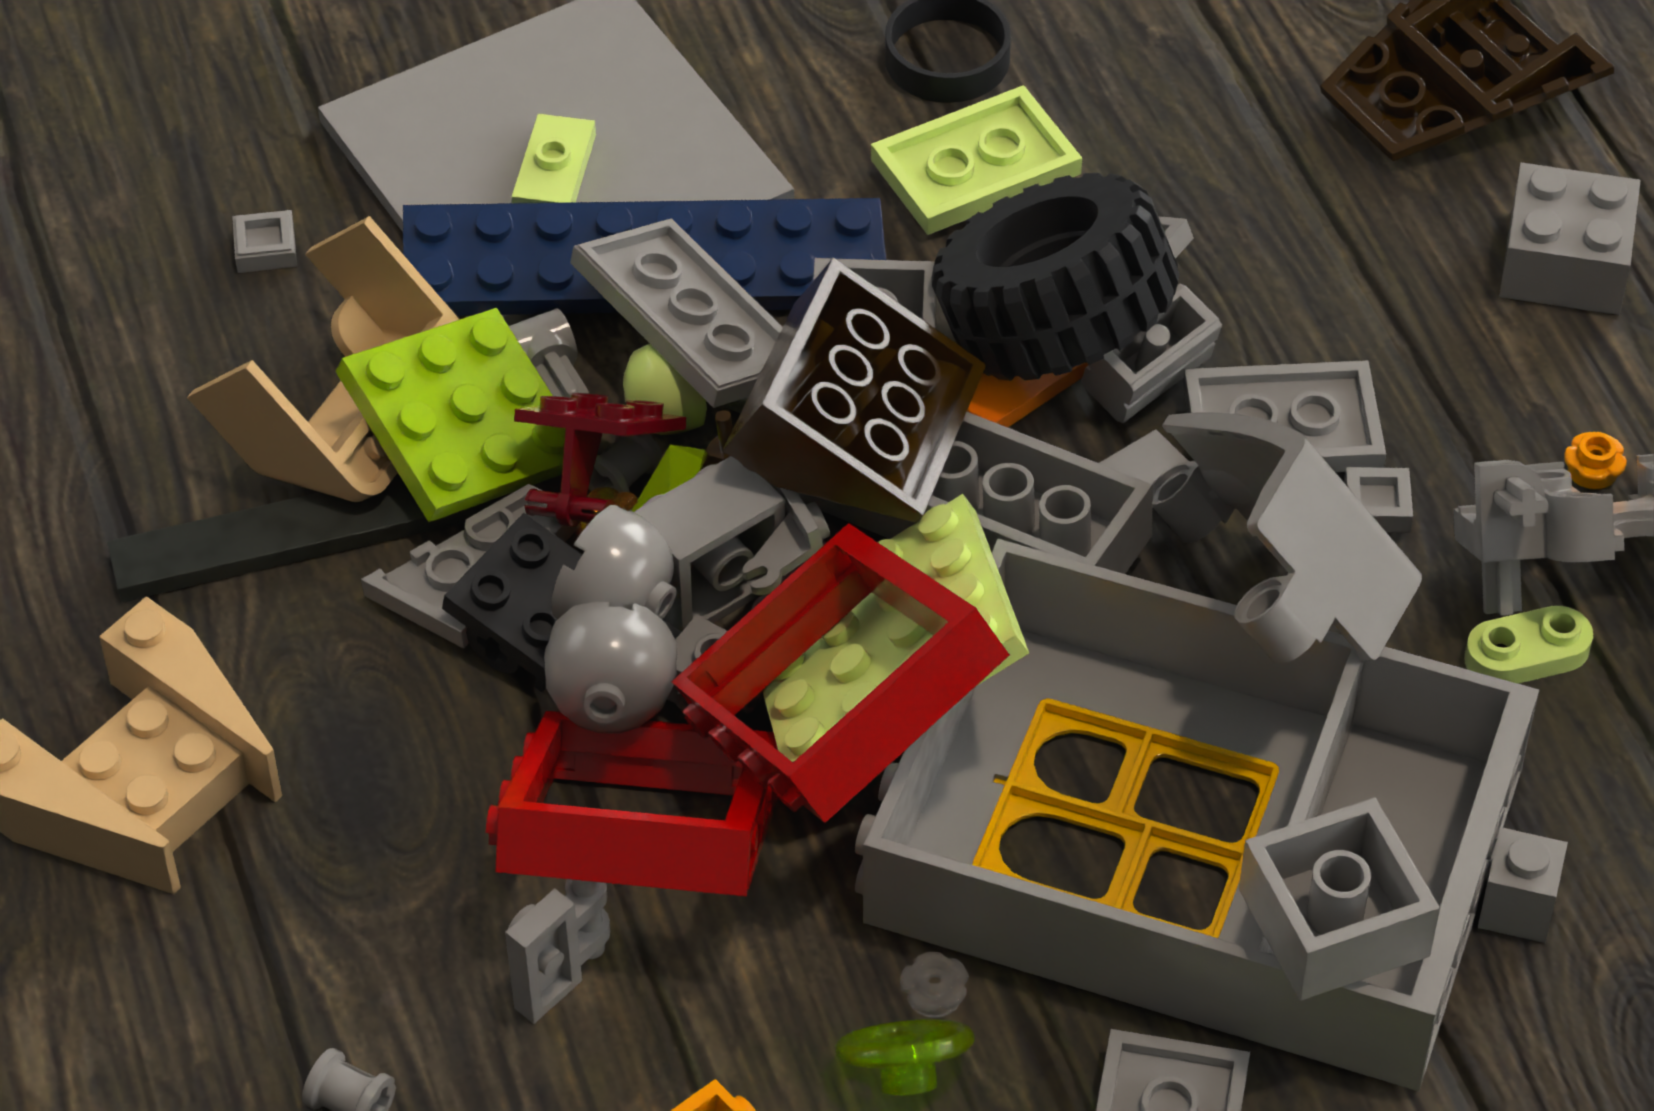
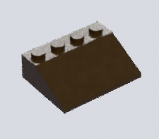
(856, 400)

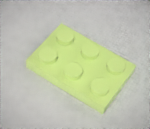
(974, 158)

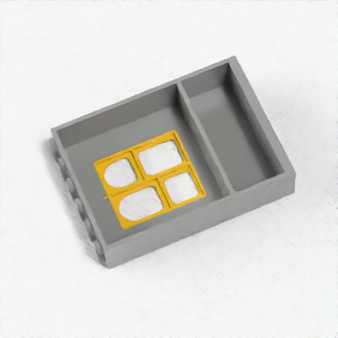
(1192, 686)

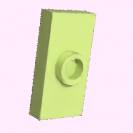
(554, 160)

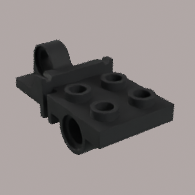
(509, 598)

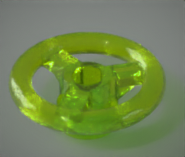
(905, 1051)

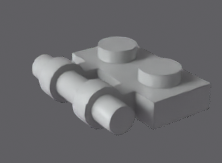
(552, 943)

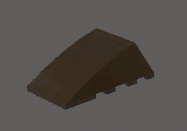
(1452, 71)

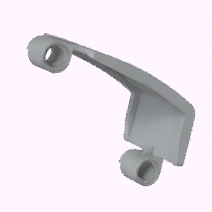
(1334, 550)

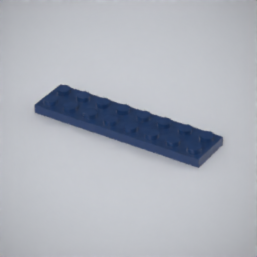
(522, 252)

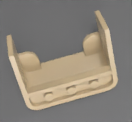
(336, 446)

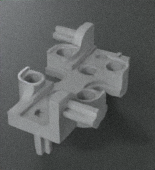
(1540, 515)

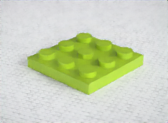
(448, 412)

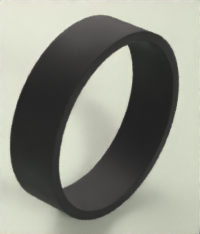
(947, 86)

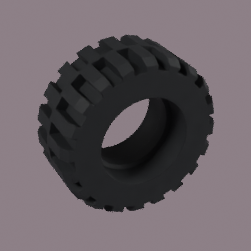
(1056, 276)

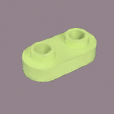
(1532, 642)

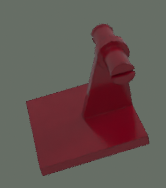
(585, 420)

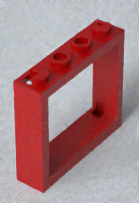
(879, 725)
(629, 845)

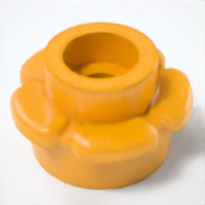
(1595, 460)

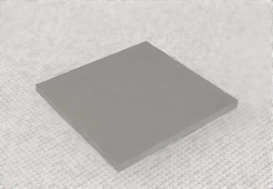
(466, 118)

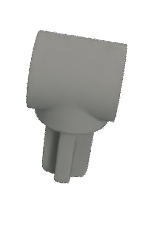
(552, 351)

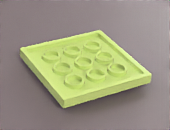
(879, 638)

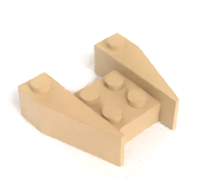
(149, 769)

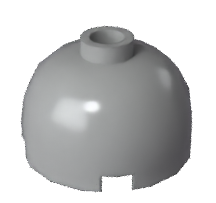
(620, 564)
(610, 666)

